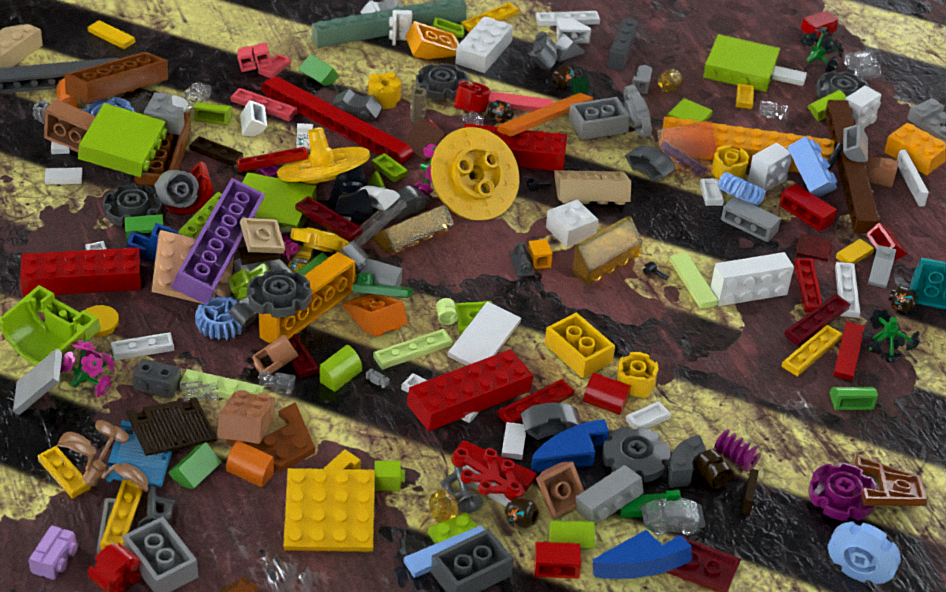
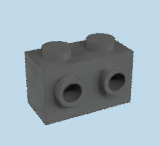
(157, 378)

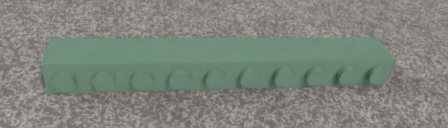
(377, 23)

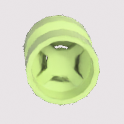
(446, 311)

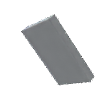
(37, 382)

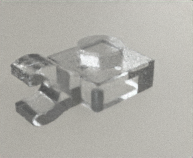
(770, 109)
(472, 118)
(279, 383)
(198, 390)

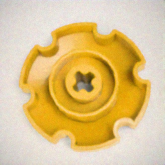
(318, 239)

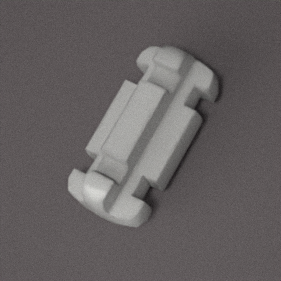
(377, 378)

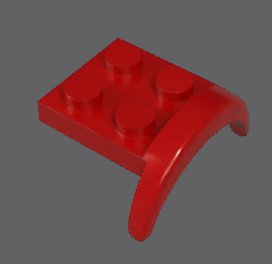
(204, 192)

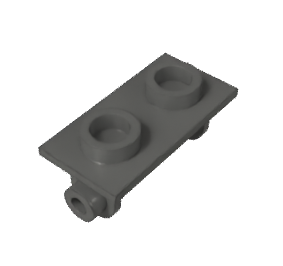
(521, 261)

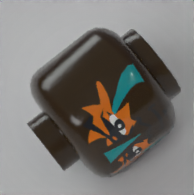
(562, 76)
(500, 111)
(903, 299)
(522, 512)

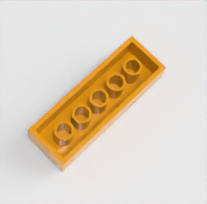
(329, 284)

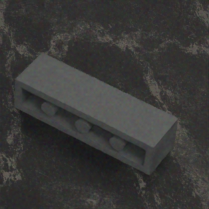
(622, 44)

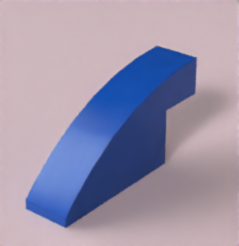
(147, 245)
(572, 445)
(641, 557)

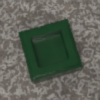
(580, 85)

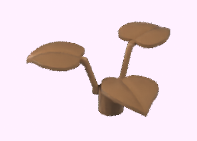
(96, 470)

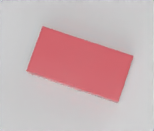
(279, 63)

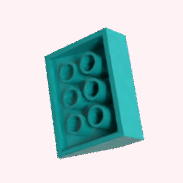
(930, 283)

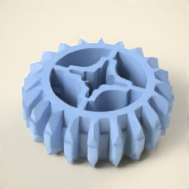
(741, 189)
(215, 320)

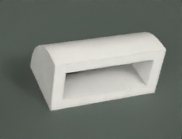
(253, 119)
(381, 197)

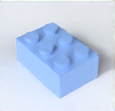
(813, 167)

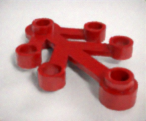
(508, 487)

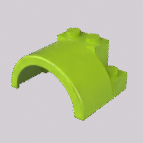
(38, 339)

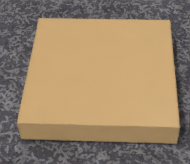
(262, 235)

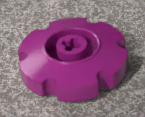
(840, 490)

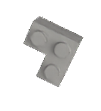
(162, 108)

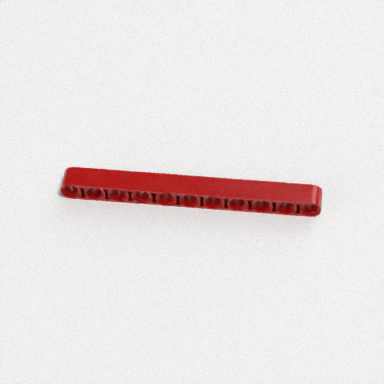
(337, 120)

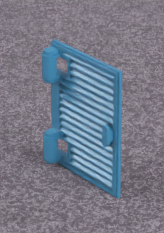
(131, 452)

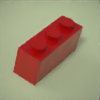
(807, 207)

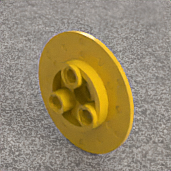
(323, 161)
(462, 187)

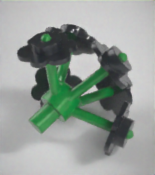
(823, 46)
(893, 336)

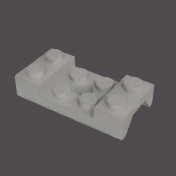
(930, 118)

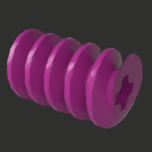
(736, 451)

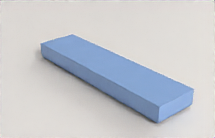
(421, 561)

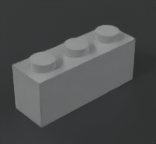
(750, 219)
(609, 494)

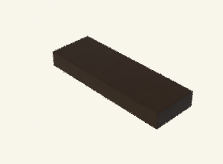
(215, 151)

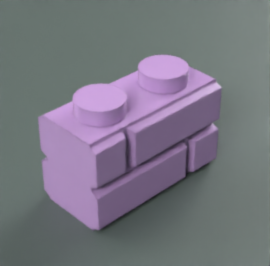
(53, 552)

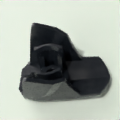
(346, 198)

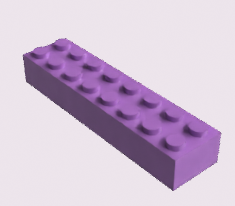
(217, 242)

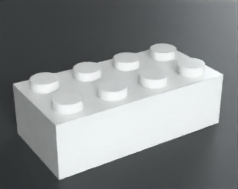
(484, 44)
(751, 278)

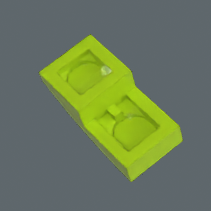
(242, 277)

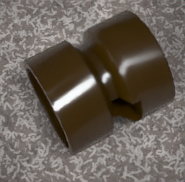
(714, 468)

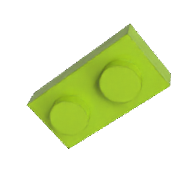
(389, 167)
(451, 528)

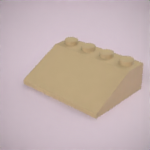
(18, 43)
(593, 186)

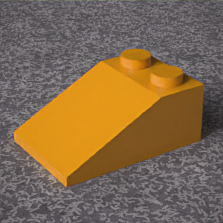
(430, 42)

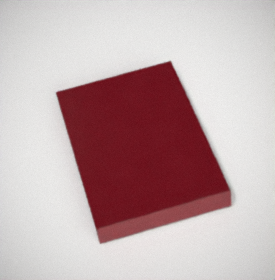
(708, 568)

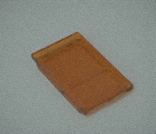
(693, 139)

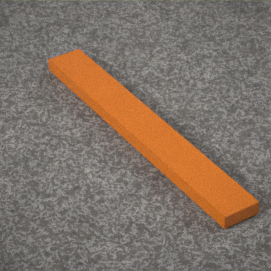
(541, 115)

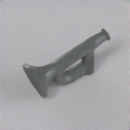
(152, 501)
(467, 501)

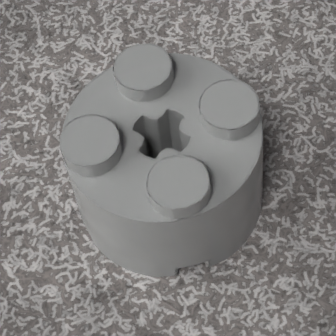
(177, 188)

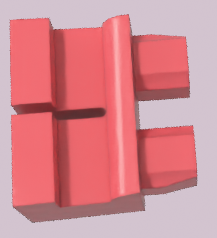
(249, 54)

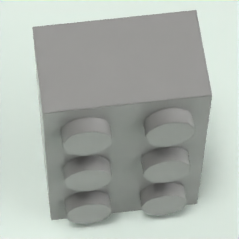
(599, 118)
(163, 556)

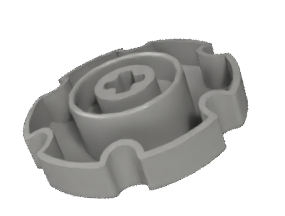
(638, 111)

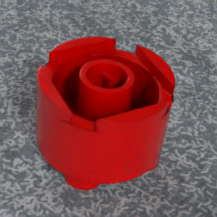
(472, 97)
(115, 568)

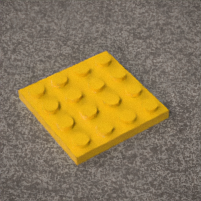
(329, 510)

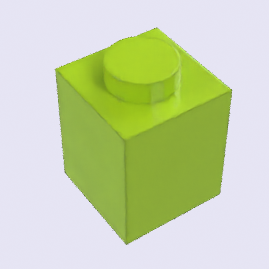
(388, 475)

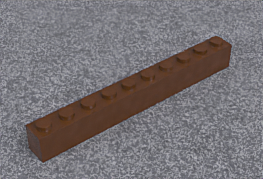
(852, 173)

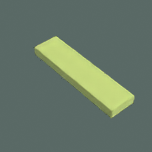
(693, 280)
(412, 349)

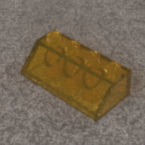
(413, 229)
(607, 251)

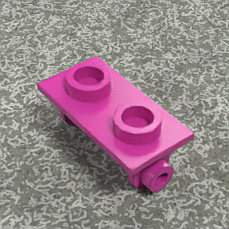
(290, 246)

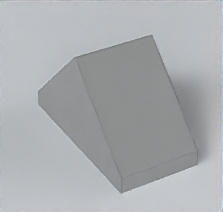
(567, 48)

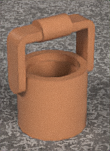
(279, 351)

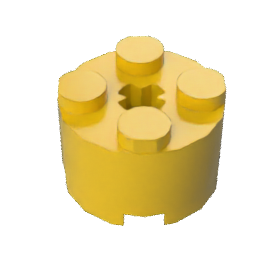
(385, 89)
(730, 161)
(639, 373)

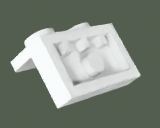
(400, 23)

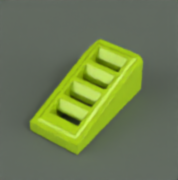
(456, 29)

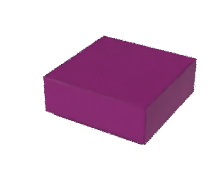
(270, 171)

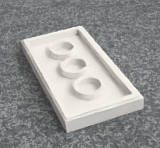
(484, 335)

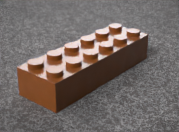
(116, 77)
(168, 156)

